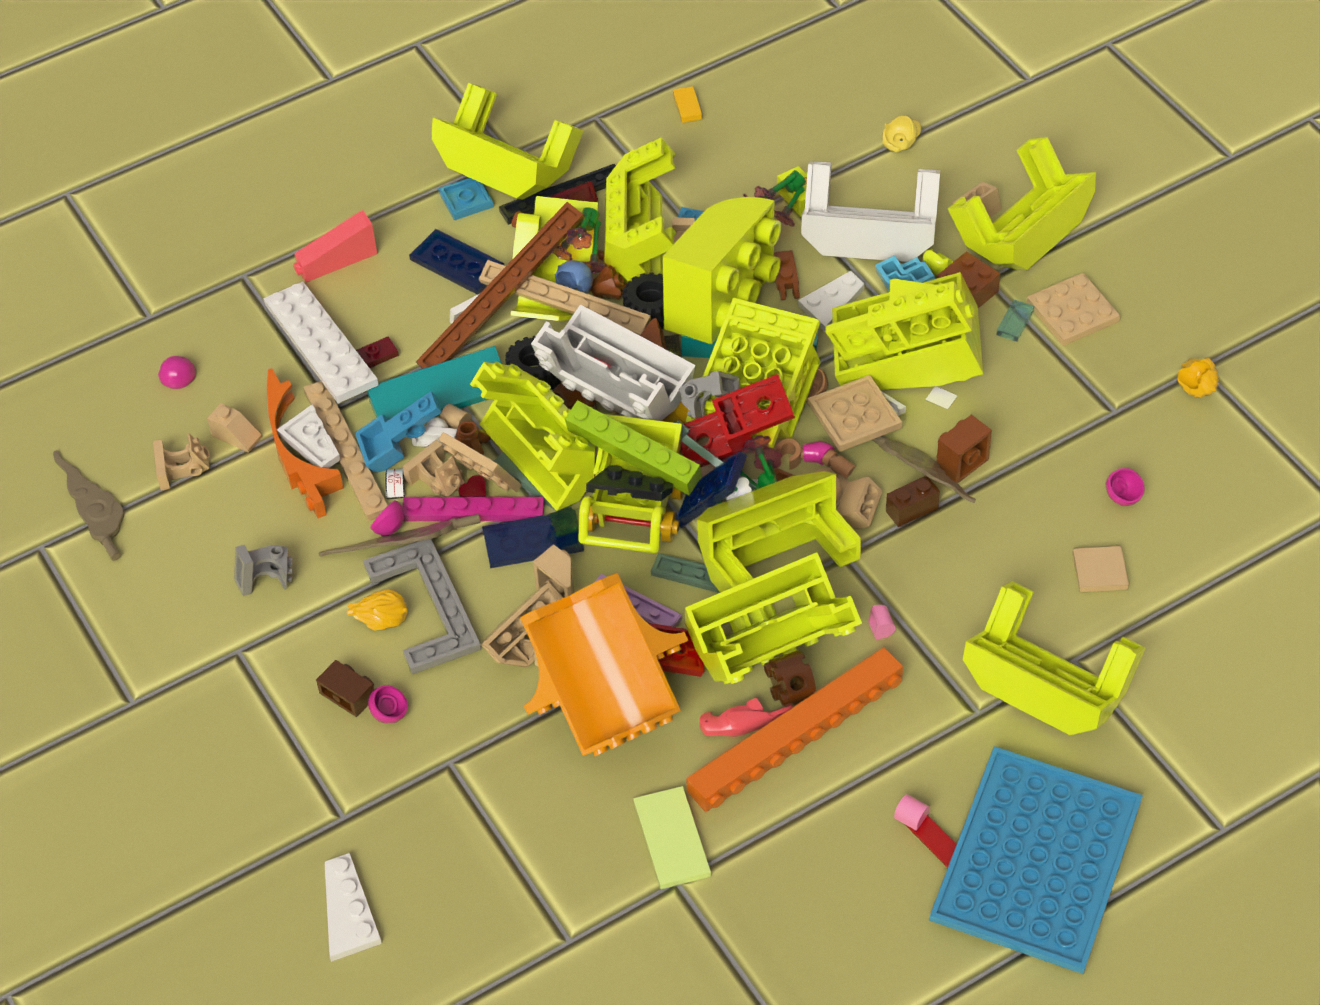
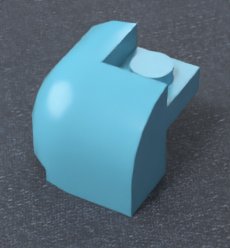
(910, 271)

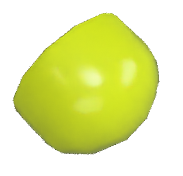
(936, 262)

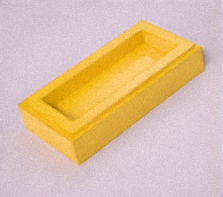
(687, 104)

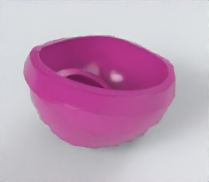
(176, 372)
(1125, 486)
(389, 519)
(387, 704)

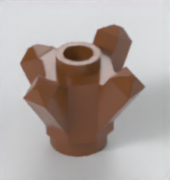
(608, 284)
(472, 436)

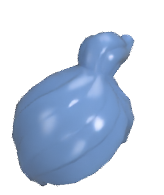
(575, 275)

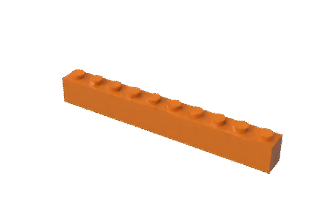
(794, 730)

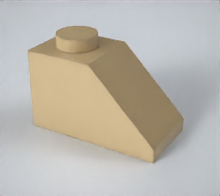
(233, 428)

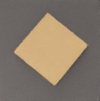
(1100, 569)

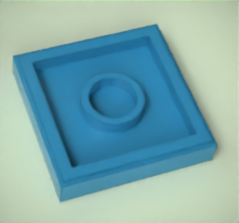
(465, 198)

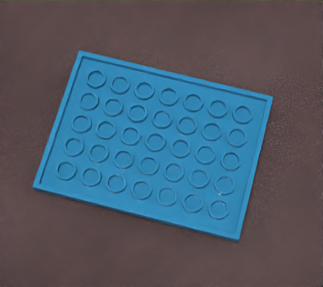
(1037, 859)

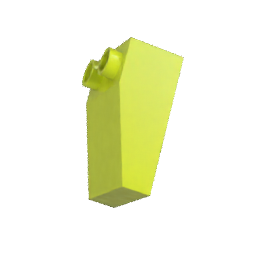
(923, 366)

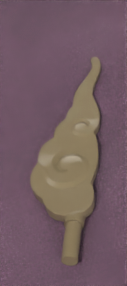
(921, 462)
(94, 506)
(410, 536)

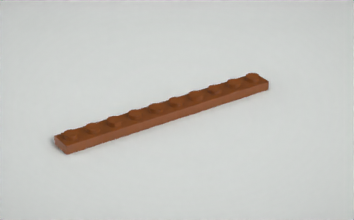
(502, 287)

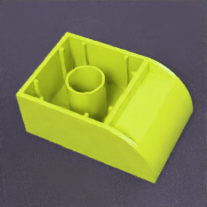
(719, 259)

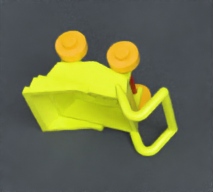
(601, 505)

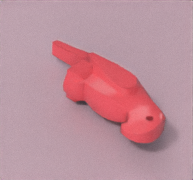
(739, 720)

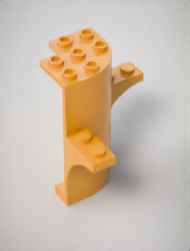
(601, 666)

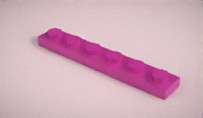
(457, 507)

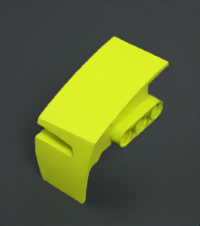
(526, 228)

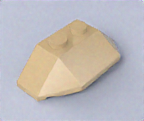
(509, 640)

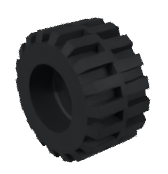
(646, 296)
(523, 356)

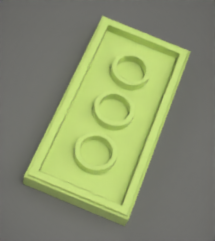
(672, 837)

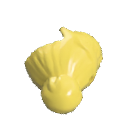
(901, 129)

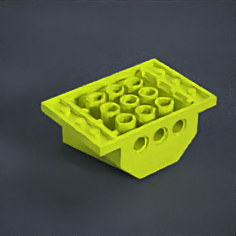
(763, 343)

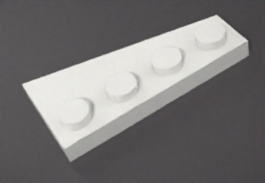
(348, 913)

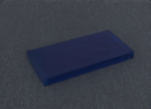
(452, 260)
(712, 489)
(525, 540)

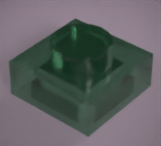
(564, 522)

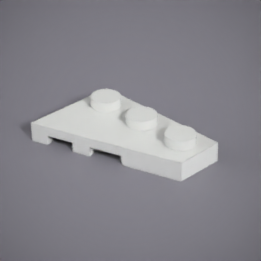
(834, 294)
(310, 439)

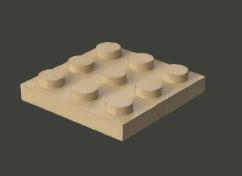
(1073, 309)
(854, 413)
(484, 466)

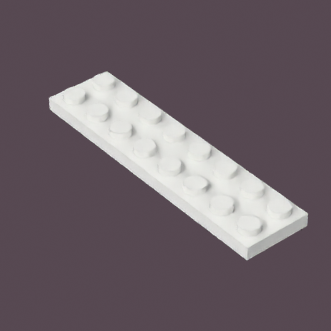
(321, 342)

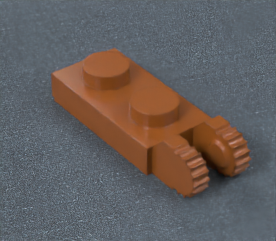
(787, 275)

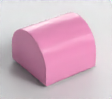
(881, 622)
(911, 812)

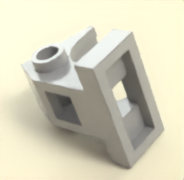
(715, 384)
(261, 562)

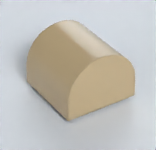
(454, 416)

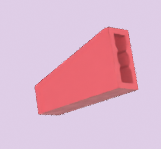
(337, 248)

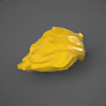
(1198, 377)
(380, 610)

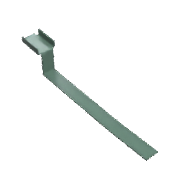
(700, 450)

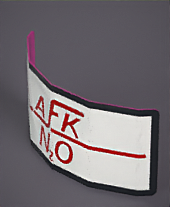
(394, 483)

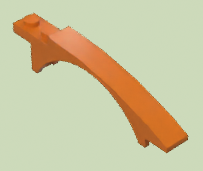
(309, 479)

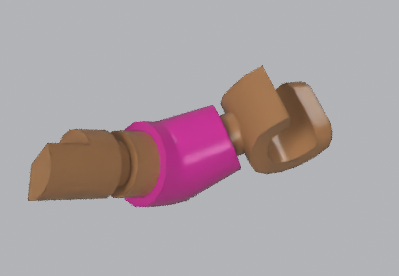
(815, 452)

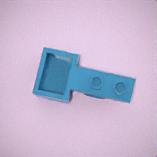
(381, 436)

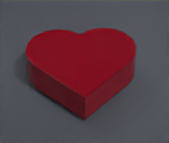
(473, 488)

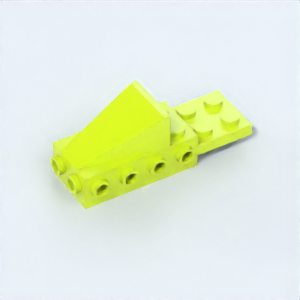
(910, 318)

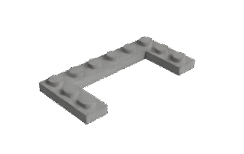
(460, 634)

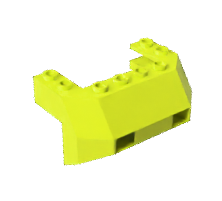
(495, 162)
(634, 212)
(1034, 221)
(517, 421)
(771, 523)
(755, 625)
(1040, 680)

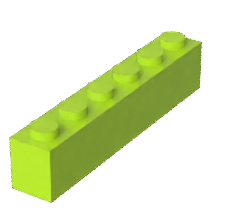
(633, 447)

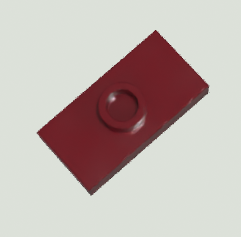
(582, 192)
(378, 352)

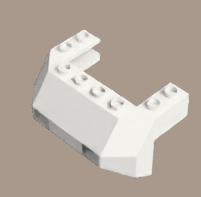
(868, 231)
(641, 374)

